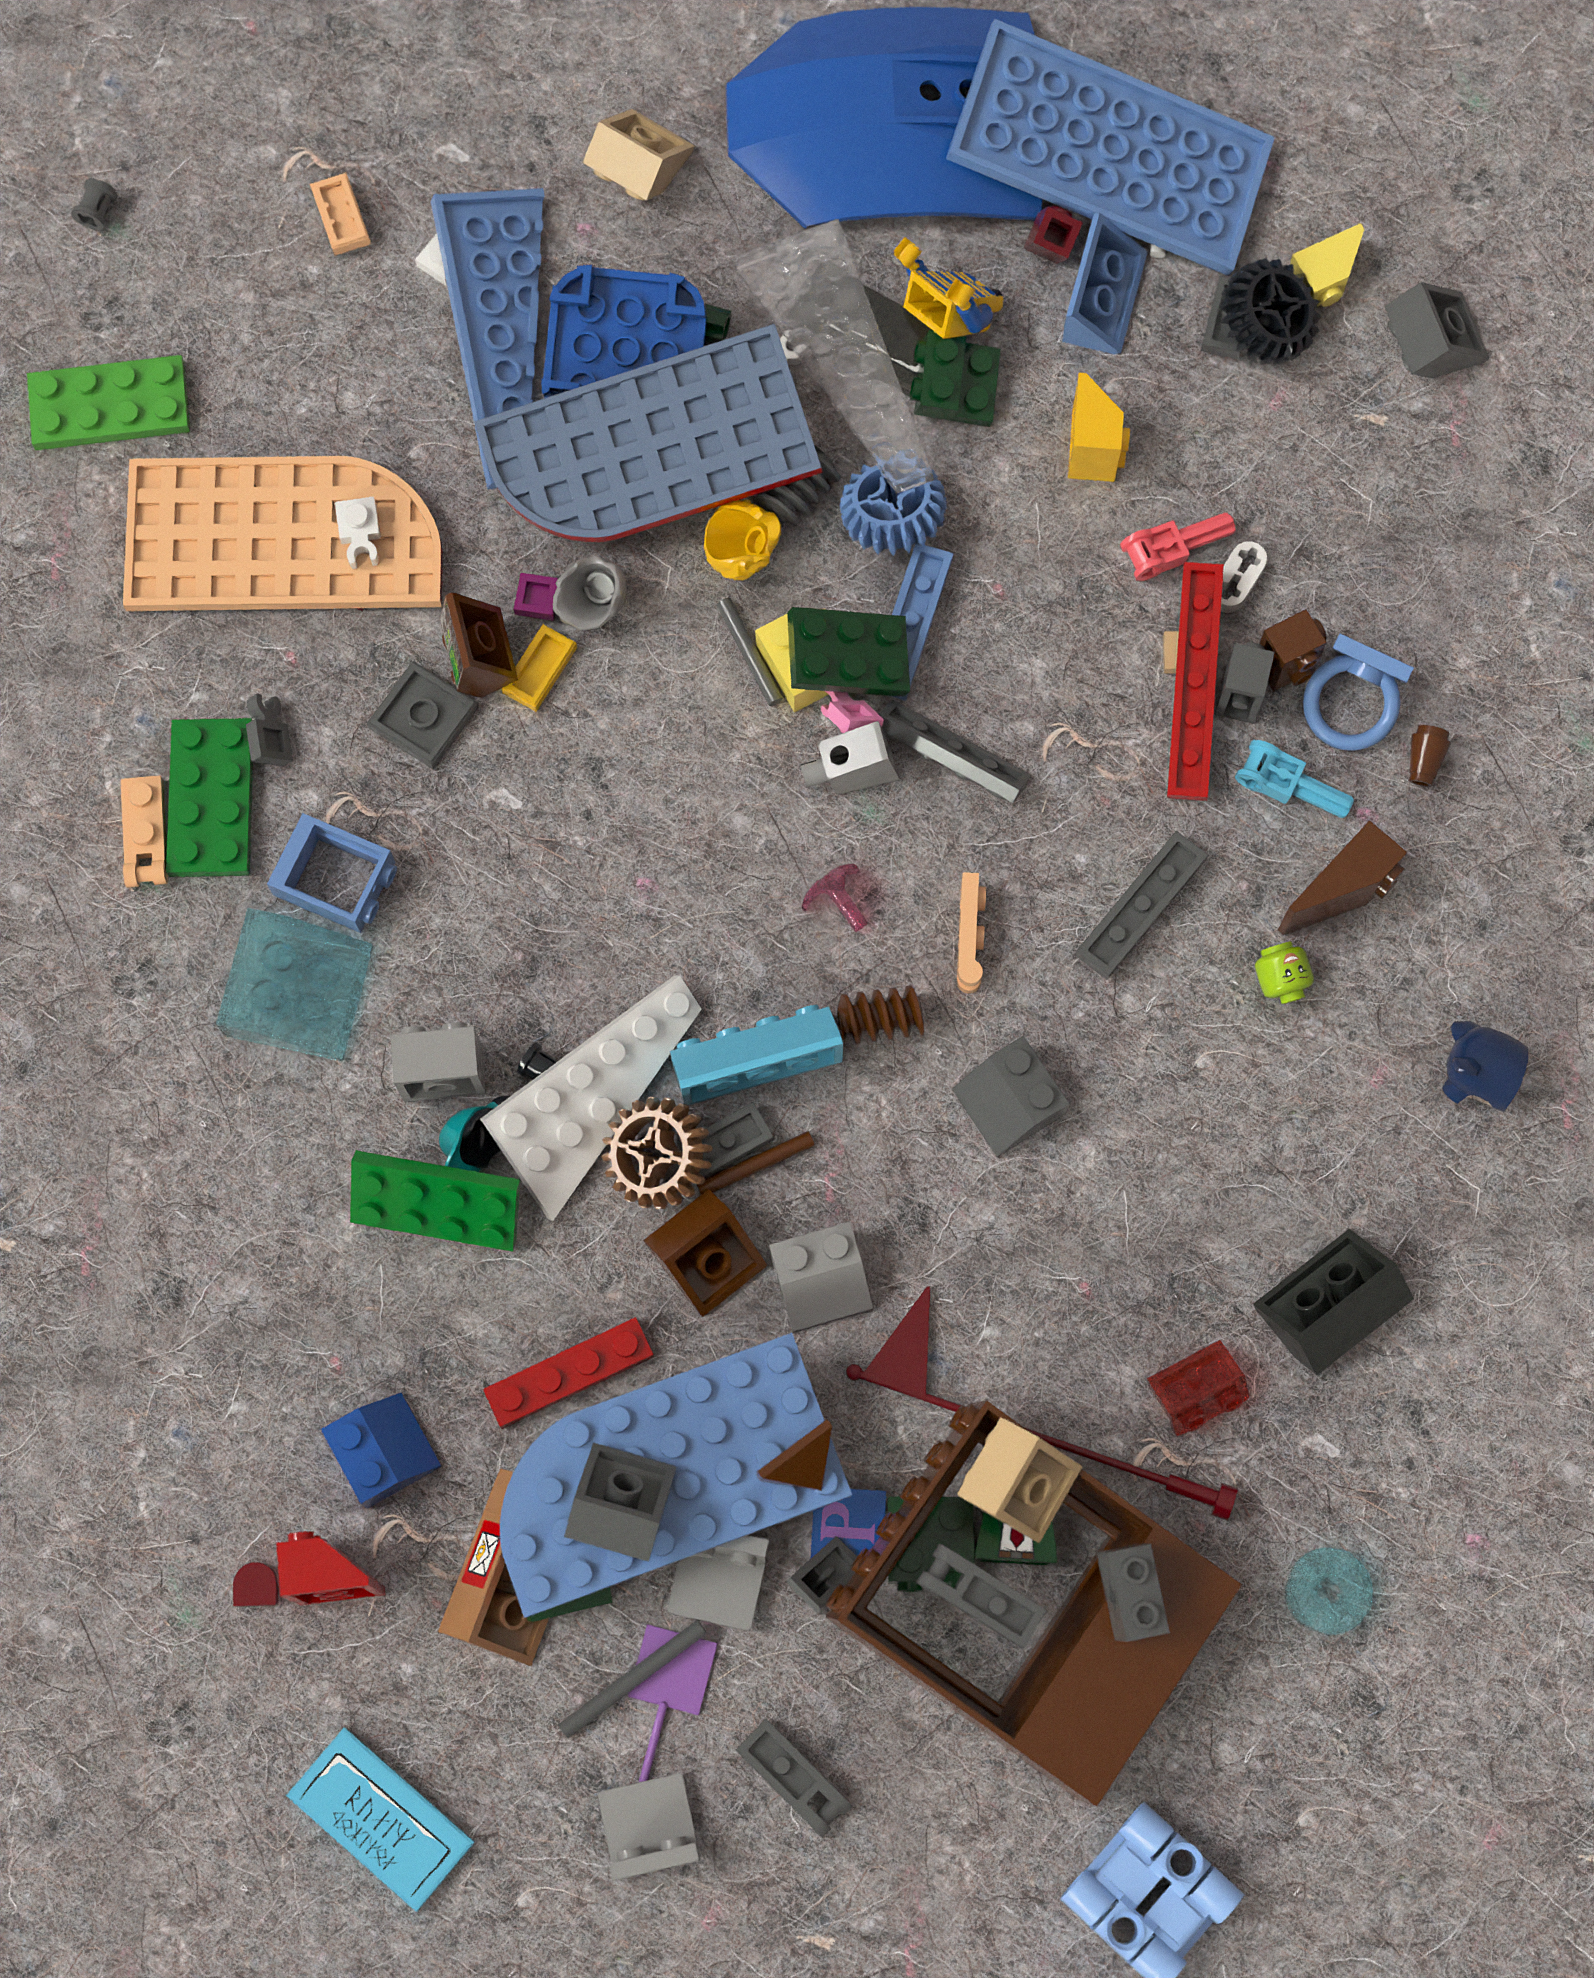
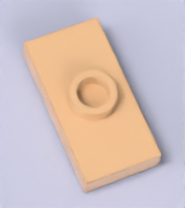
(340, 214)

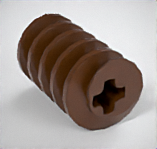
(880, 1014)

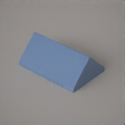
(1104, 288)

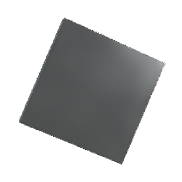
(422, 715)

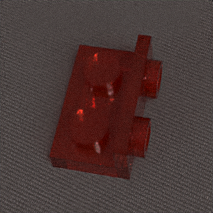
(1199, 1388)

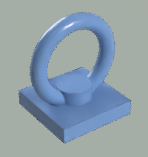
(1370, 666)

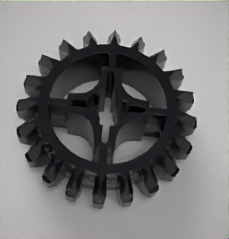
(1270, 311)

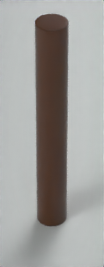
(757, 1163)

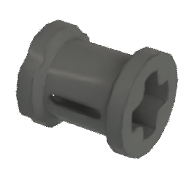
(94, 204)

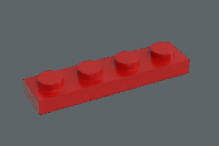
(568, 1373)

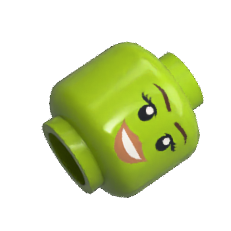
(1284, 972)

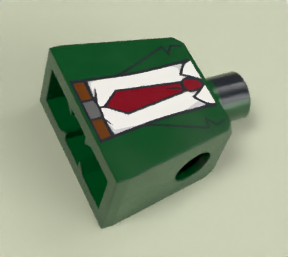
(1003, 1544)

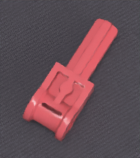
(1167, 547)

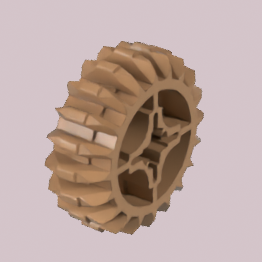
(651, 1167)

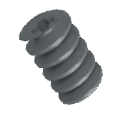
(791, 497)

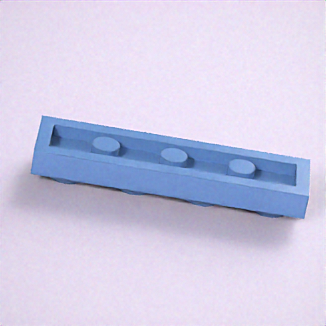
(920, 598)

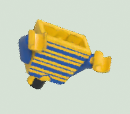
(946, 301)

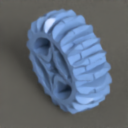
(877, 522)

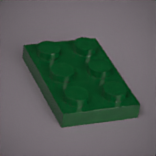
(848, 652)

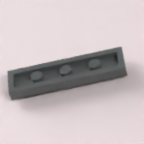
(953, 751)
(1141, 905)

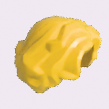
(741, 539)

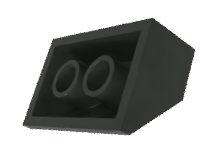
(1334, 1301)

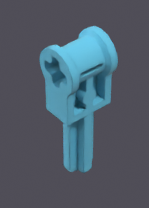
(1283, 776)

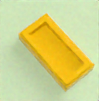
(540, 667)

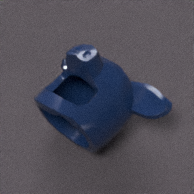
(1484, 1065)

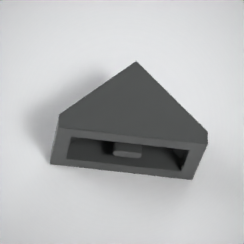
(823, 1573)

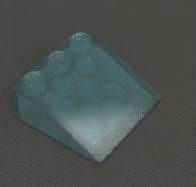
(293, 985)

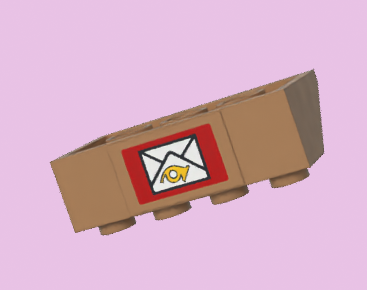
(484, 1602)

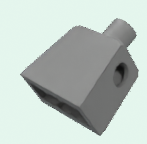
(853, 760)

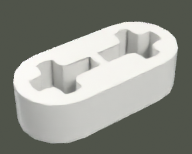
(1245, 581)

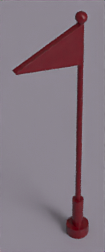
(903, 1368)

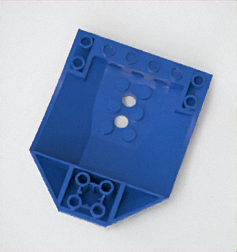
(840, 122)

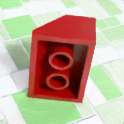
(320, 1573)

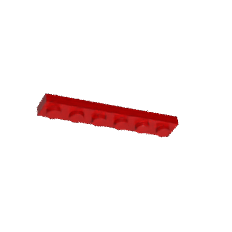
(1195, 681)

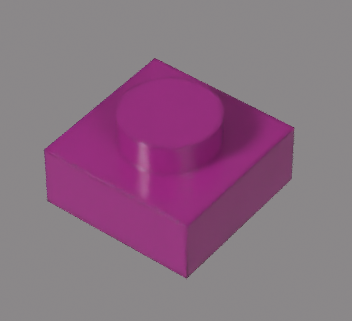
(535, 596)

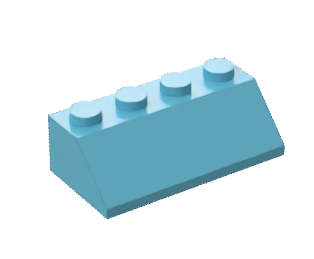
(757, 1055)

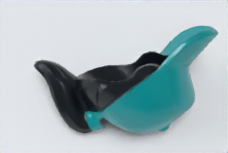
(467, 1140)

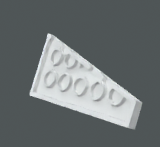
(559, 1118)

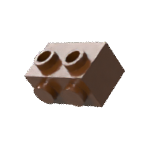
(1296, 649)

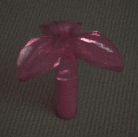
(834, 885)

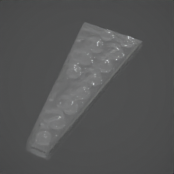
(825, 315)

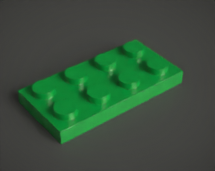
(209, 798)
(434, 1200)

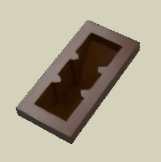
(801, 1463)

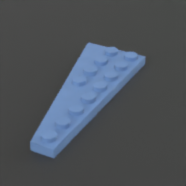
(492, 282)

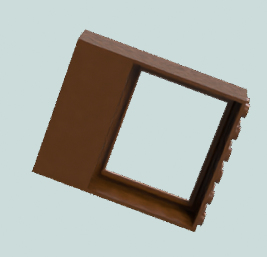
(1080, 1692)

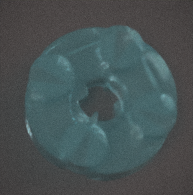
(1339, 1568)

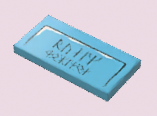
(380, 1819)

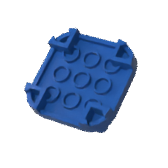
(617, 323)

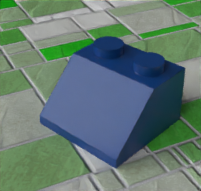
(381, 1449)

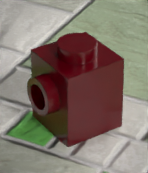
(1053, 234)

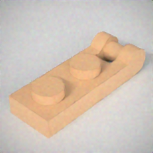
(144, 830)
(970, 934)

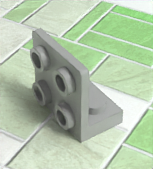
(721, 1583)
(648, 1826)

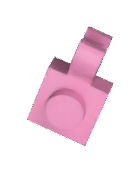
(849, 713)

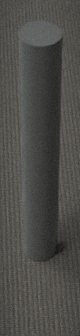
(749, 652)

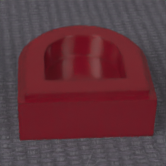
(255, 1586)

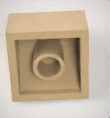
(636, 154)
(1019, 1479)

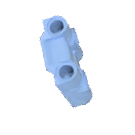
(1125, 1876)

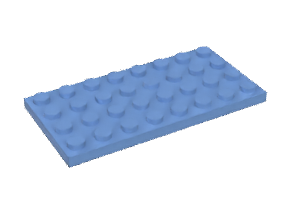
(1110, 147)

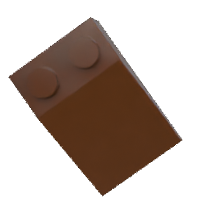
(1351, 880)

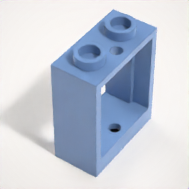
(297, 854)

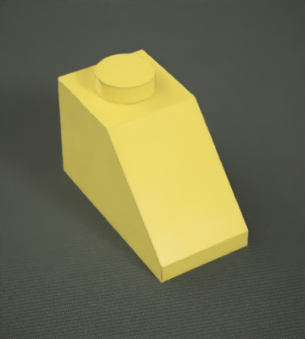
(1328, 264)

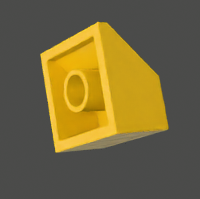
(1097, 434)

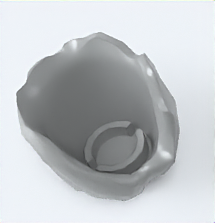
(589, 593)

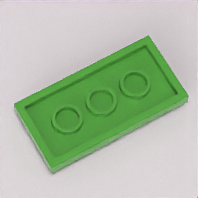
(108, 402)

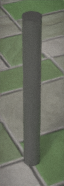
(632, 1679)

